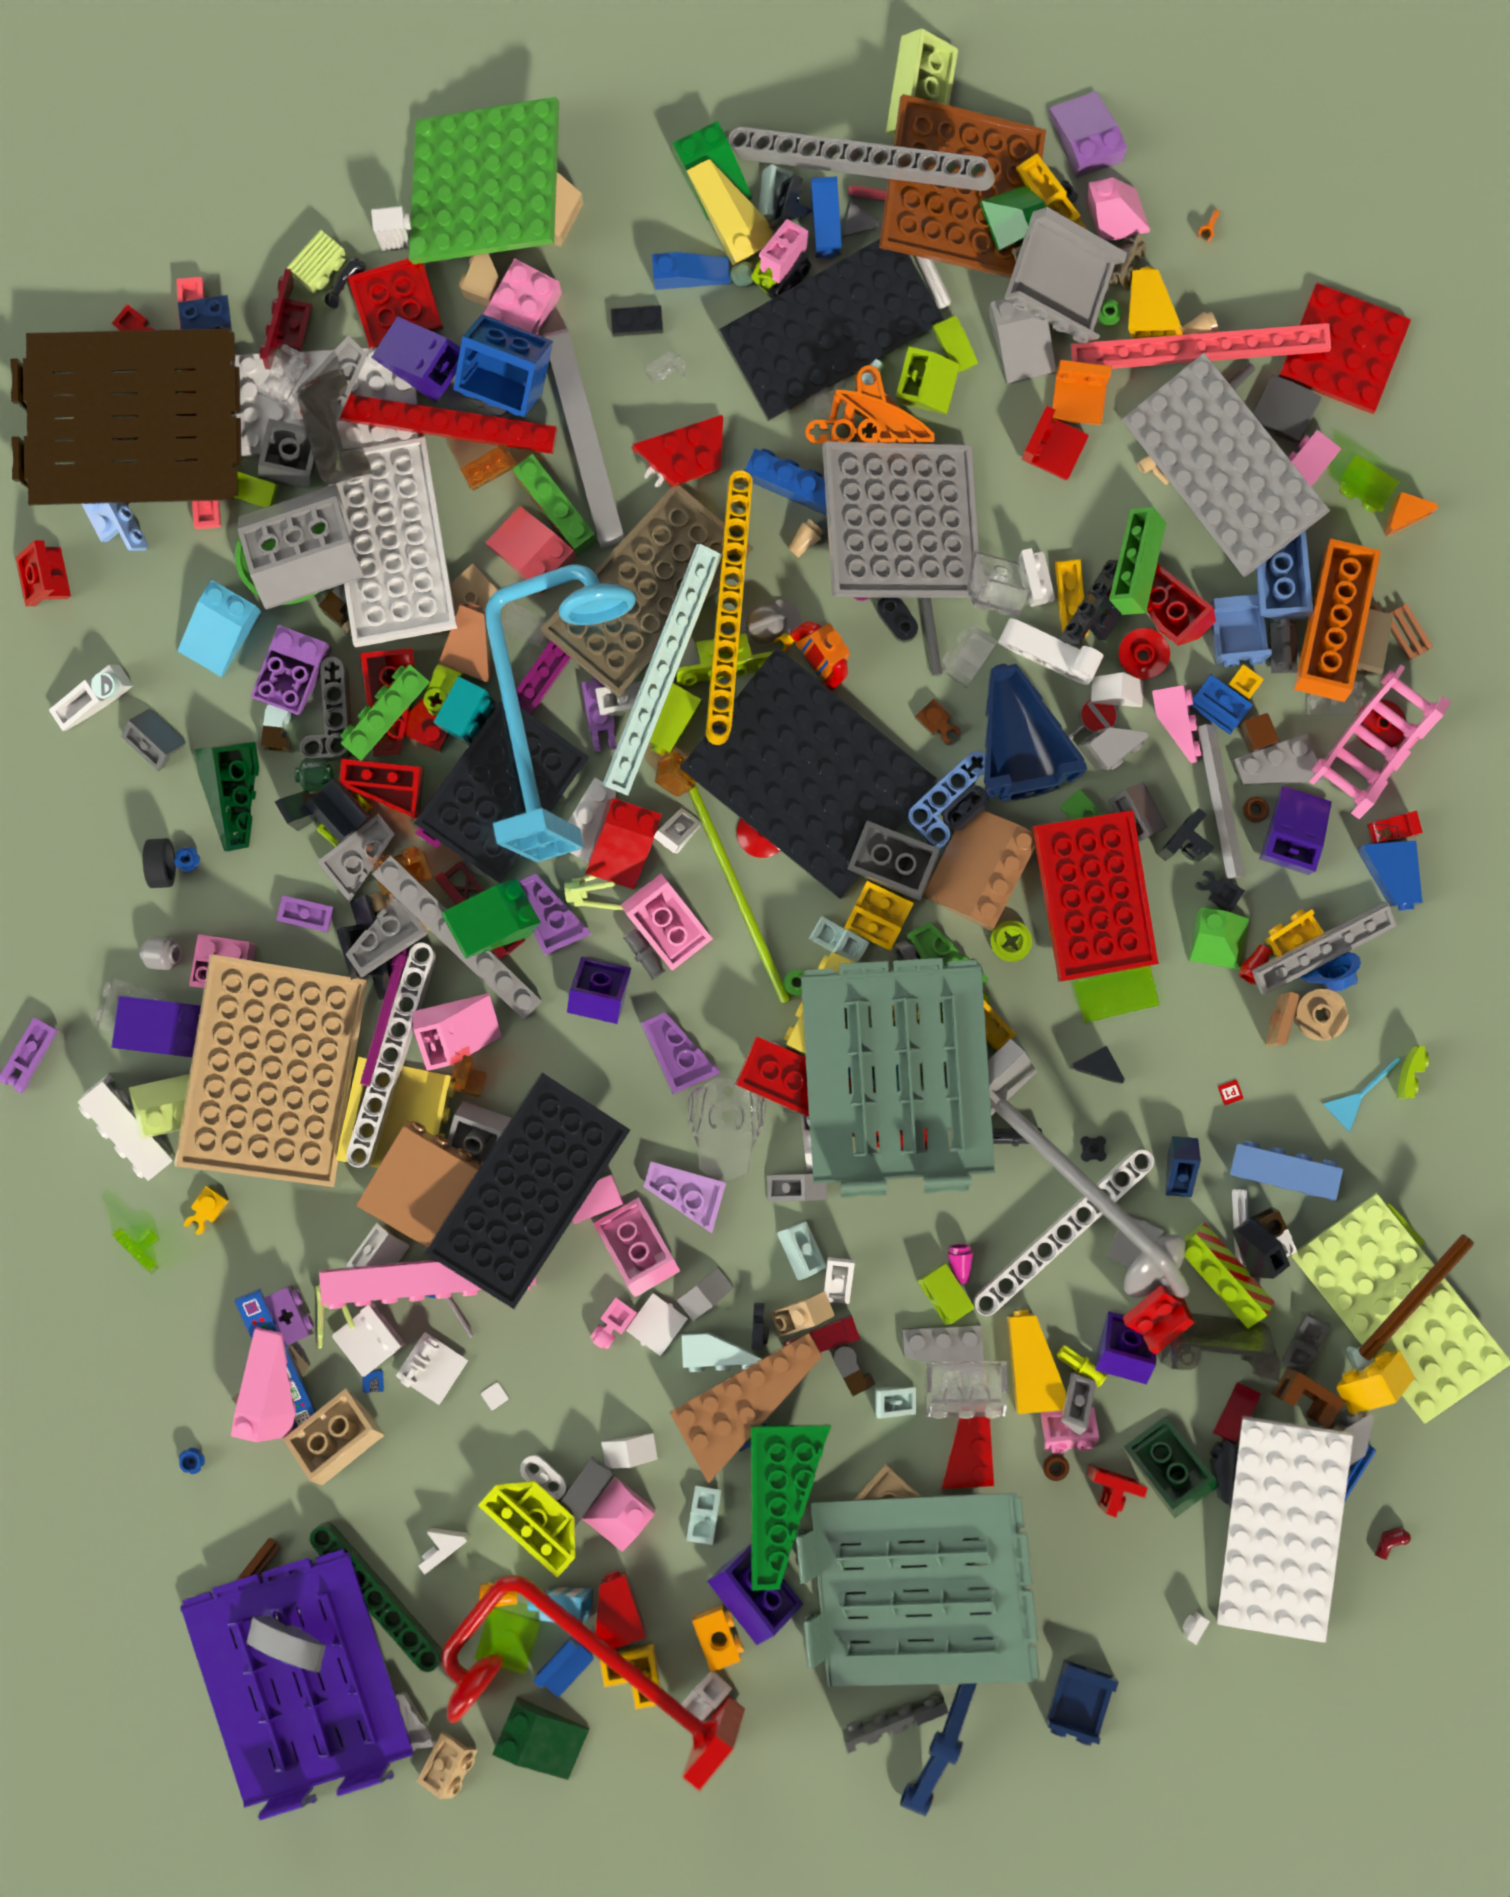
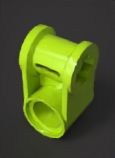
(439, 687)

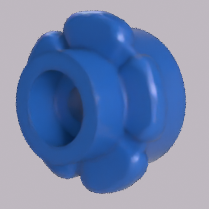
(194, 859)
(184, 1461)

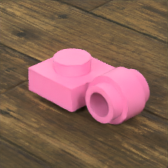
(617, 1318)

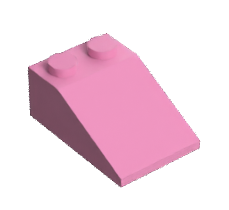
(666, 922)
(636, 1247)

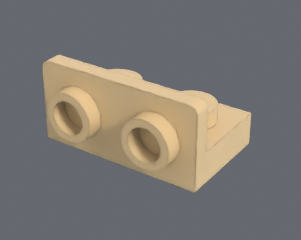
(446, 1767)

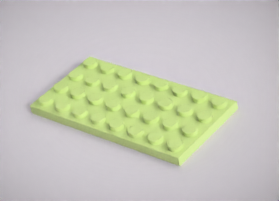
(1366, 1270)

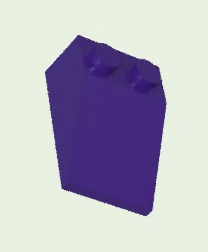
(155, 1026)

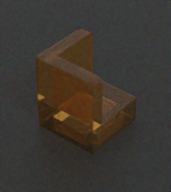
(671, 777)

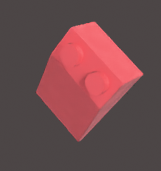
(530, 546)

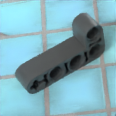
(331, 710)

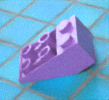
(290, 670)

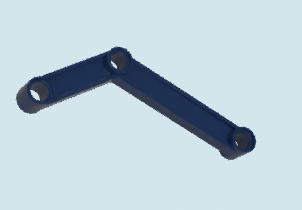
(943, 1750)

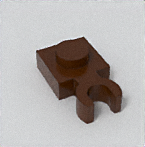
(935, 718)

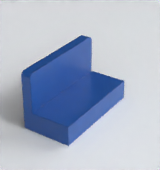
(564, 1667)

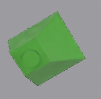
(1218, 938)

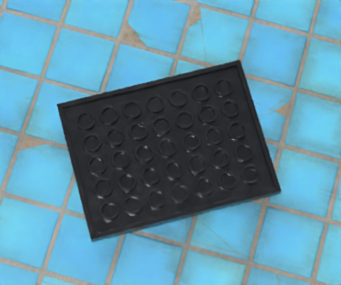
(807, 771)

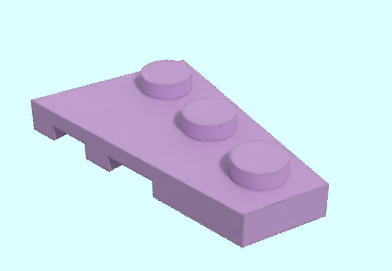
(687, 1192)

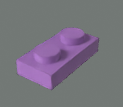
(305, 914)

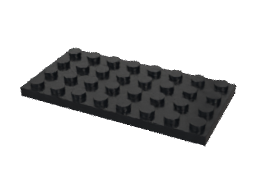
(830, 327)
(527, 1191)

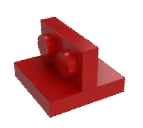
(42, 573)
(1160, 1318)
(1114, 1488)

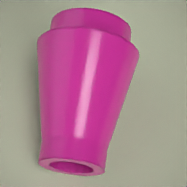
(960, 1261)

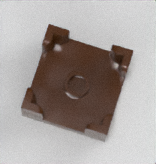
(1324, 1405)

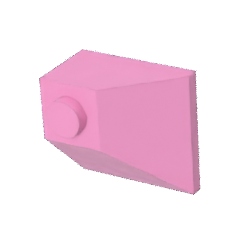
(1116, 209)
(619, 1514)

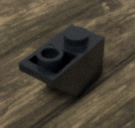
(1260, 1250)

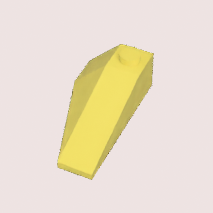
(735, 219)

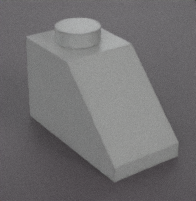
(795, 1188)

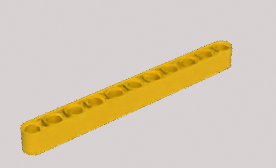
(729, 618)

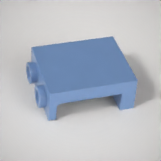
(1239, 631)

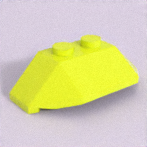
(534, 1522)

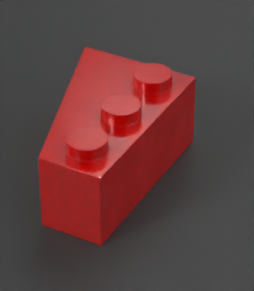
(387, 783)

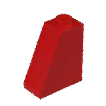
(618, 1612)

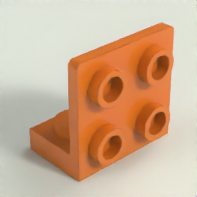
(1080, 392)

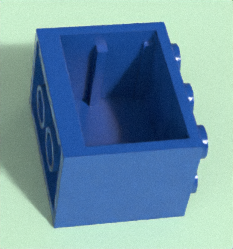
(502, 365)

